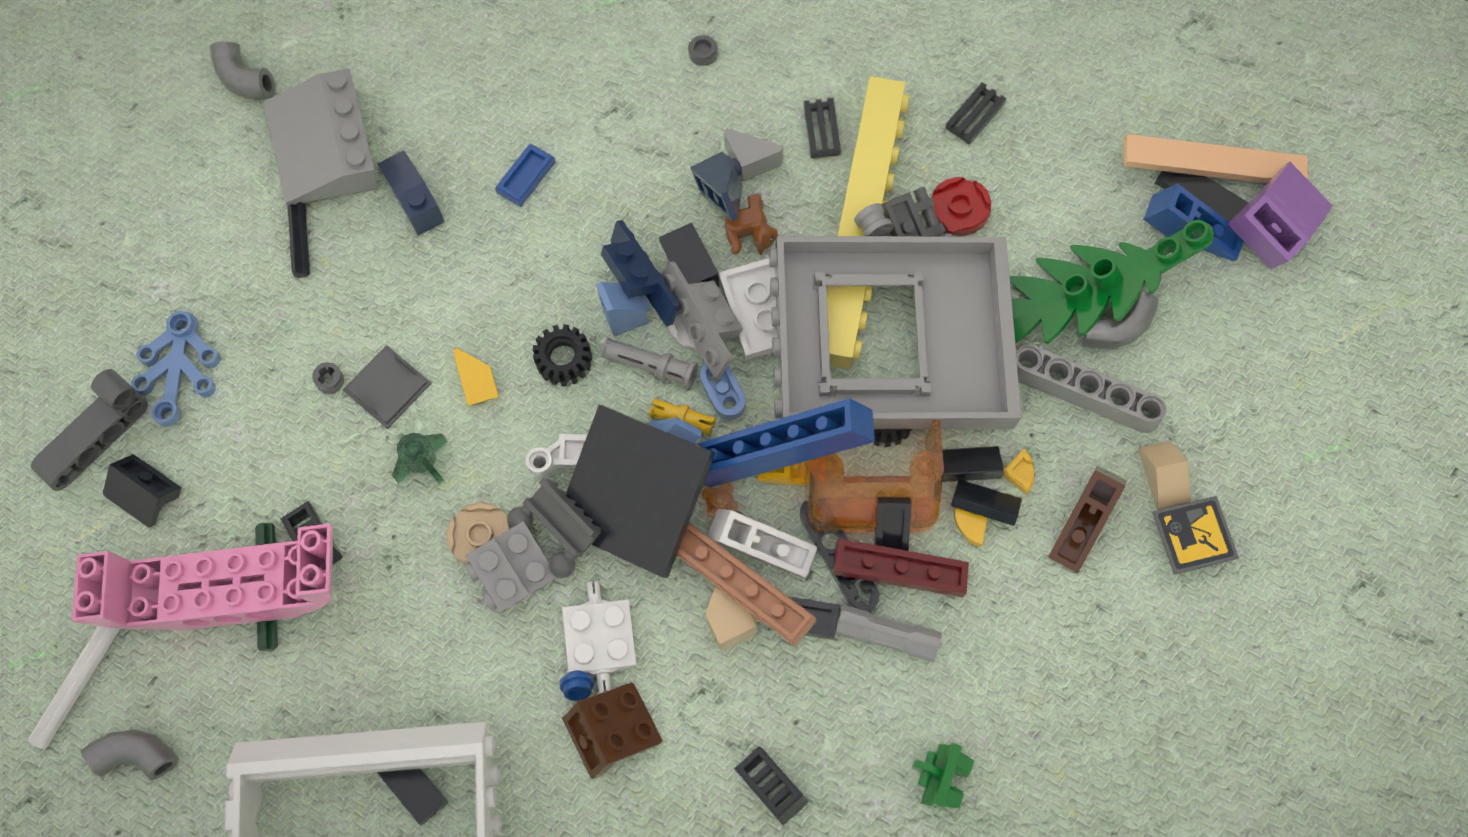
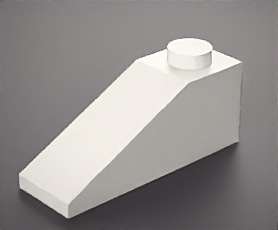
(761, 542)

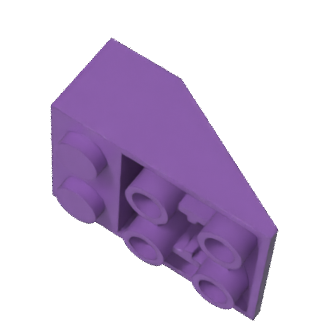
(1281, 216)

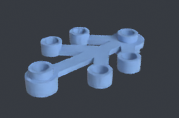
(174, 364)

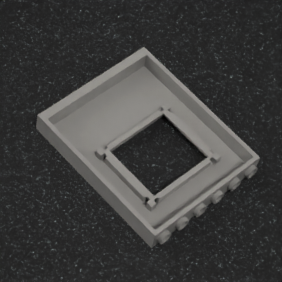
(960, 327)

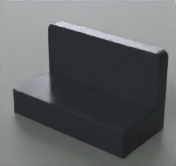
(689, 254)
(139, 488)

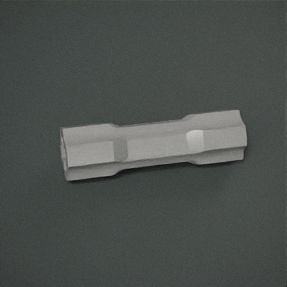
(913, 640)

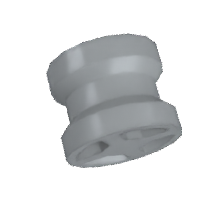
(873, 221)

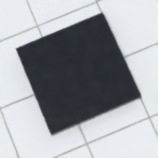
(638, 488)

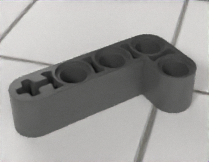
(91, 431)

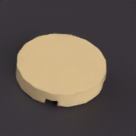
(474, 527)

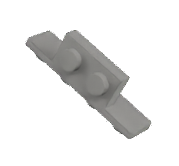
(705, 317)

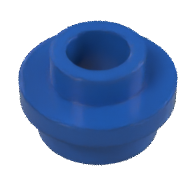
(576, 685)

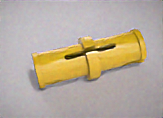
(665, 410)

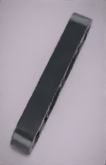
(842, 582)

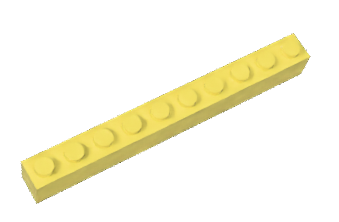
(866, 186)

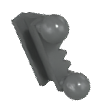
(562, 520)

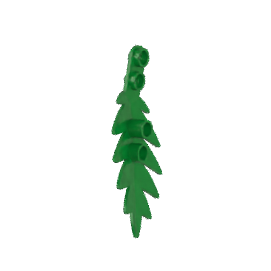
(1110, 276)

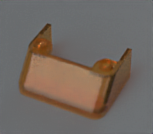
(850, 503)

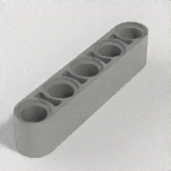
(1103, 386)

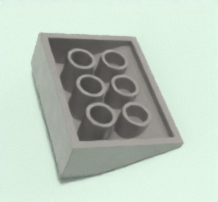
(320, 139)

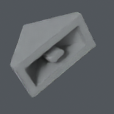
(752, 153)

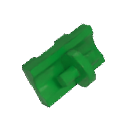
(938, 774)

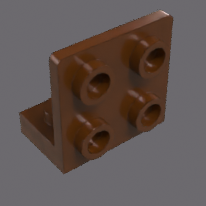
(611, 728)

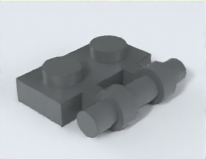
(906, 219)

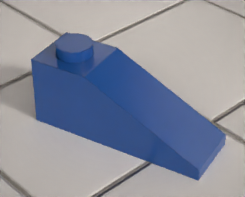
(1176, 207)

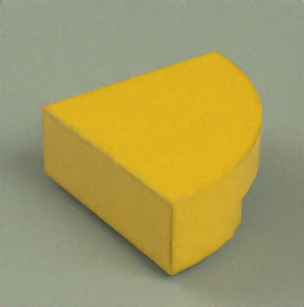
(1021, 471)
(971, 526)

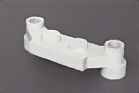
(560, 455)

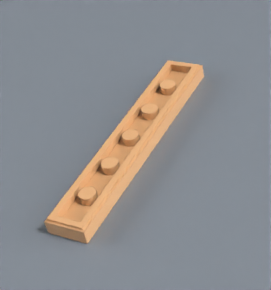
(1207, 159)

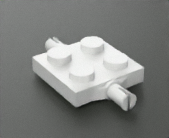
(599, 637)

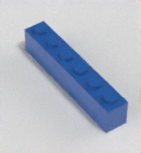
(789, 441)

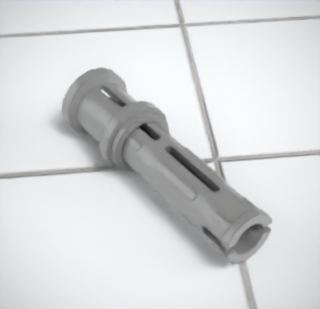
(663, 366)

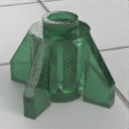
(417, 455)

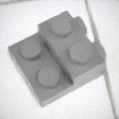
(509, 567)

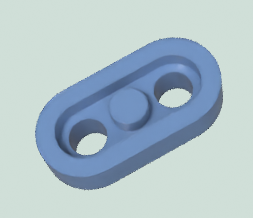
(723, 391)

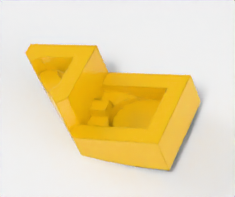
(475, 377)

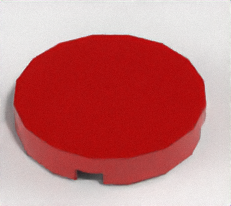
(961, 205)

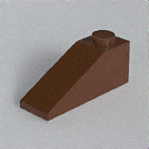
(1087, 519)

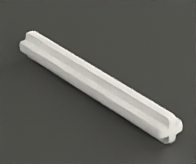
(72, 686)

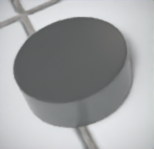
(703, 50)

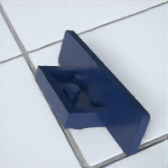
(637, 273)

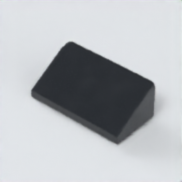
(972, 464)

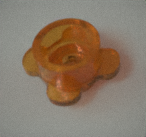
(724, 492)

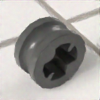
(323, 369)

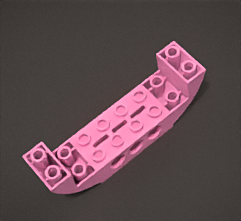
(206, 586)

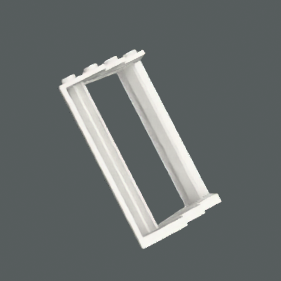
(358, 754)

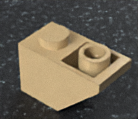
(729, 620)

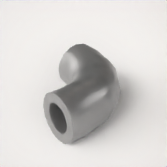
(237, 76)
(1115, 334)
(131, 748)

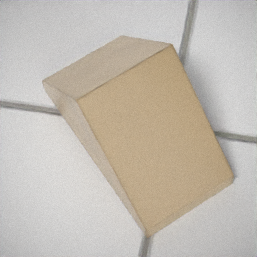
(1166, 474)

